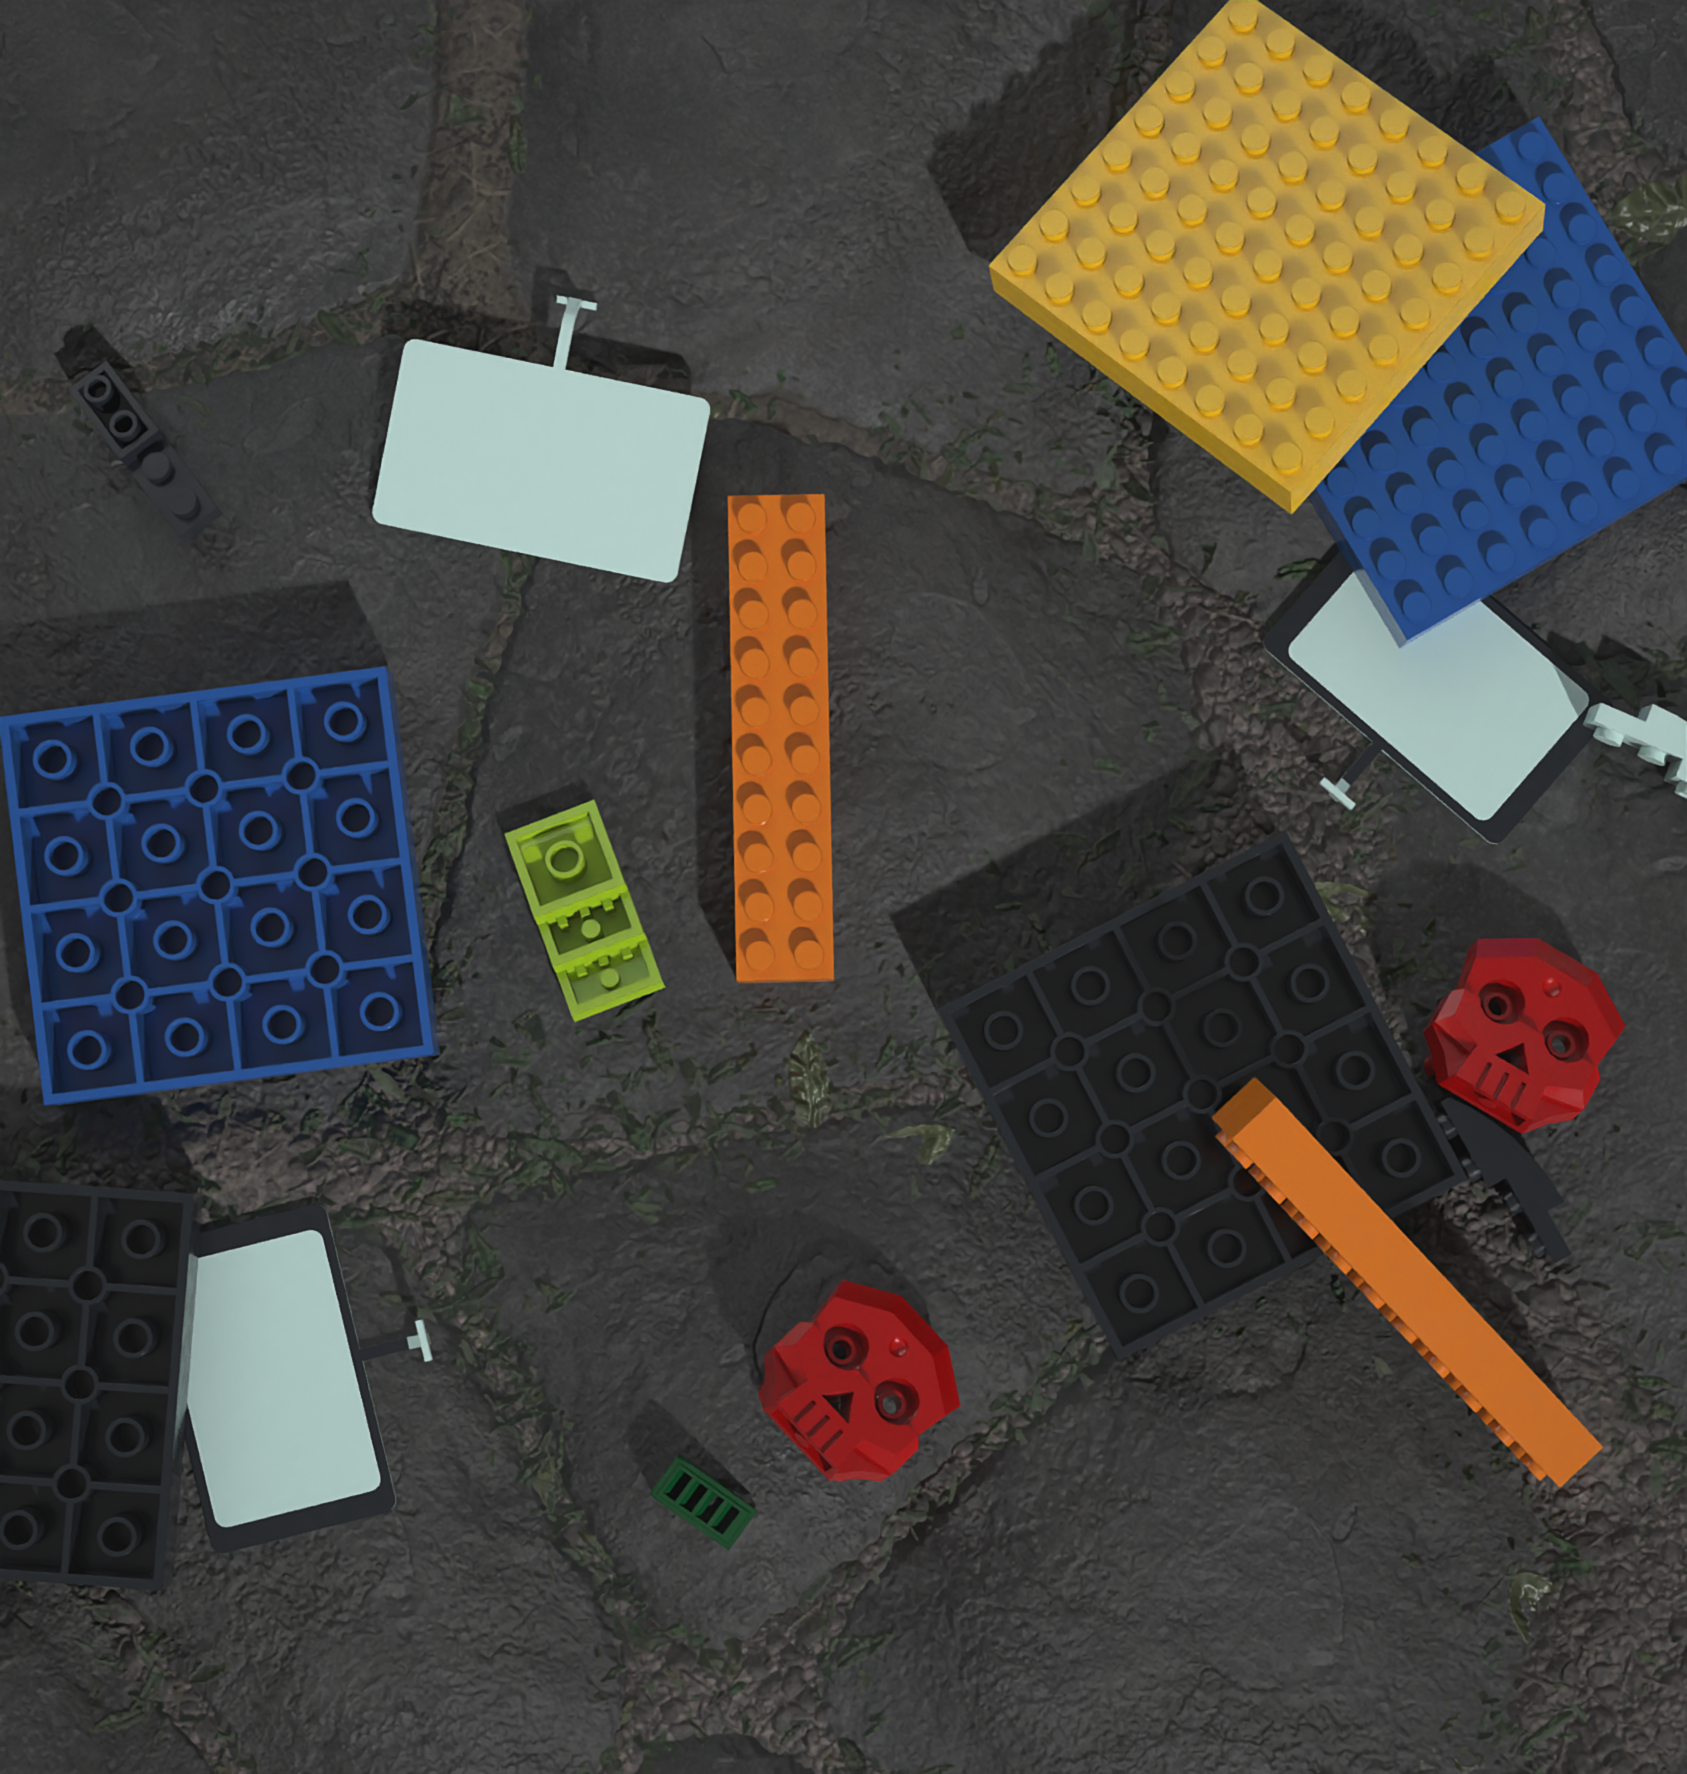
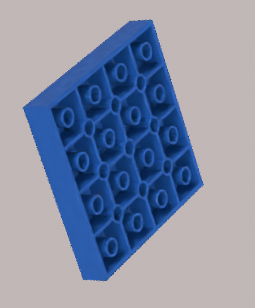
(1523, 426)
(218, 886)

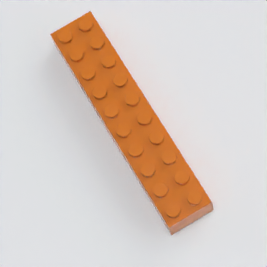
(780, 738)
(1403, 1284)

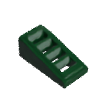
(677, 1505)

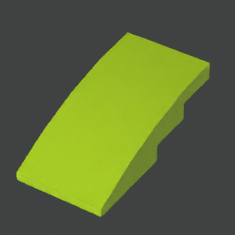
(584, 910)

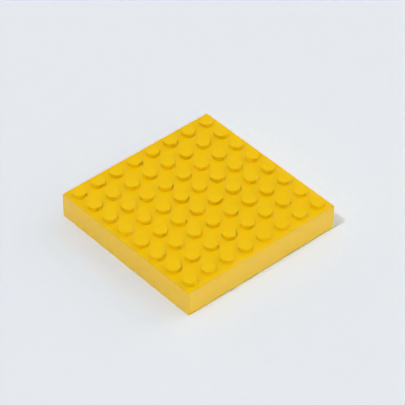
(1267, 249)

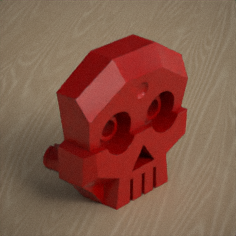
(1540, 1000)
(887, 1356)

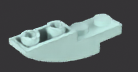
(1654, 732)

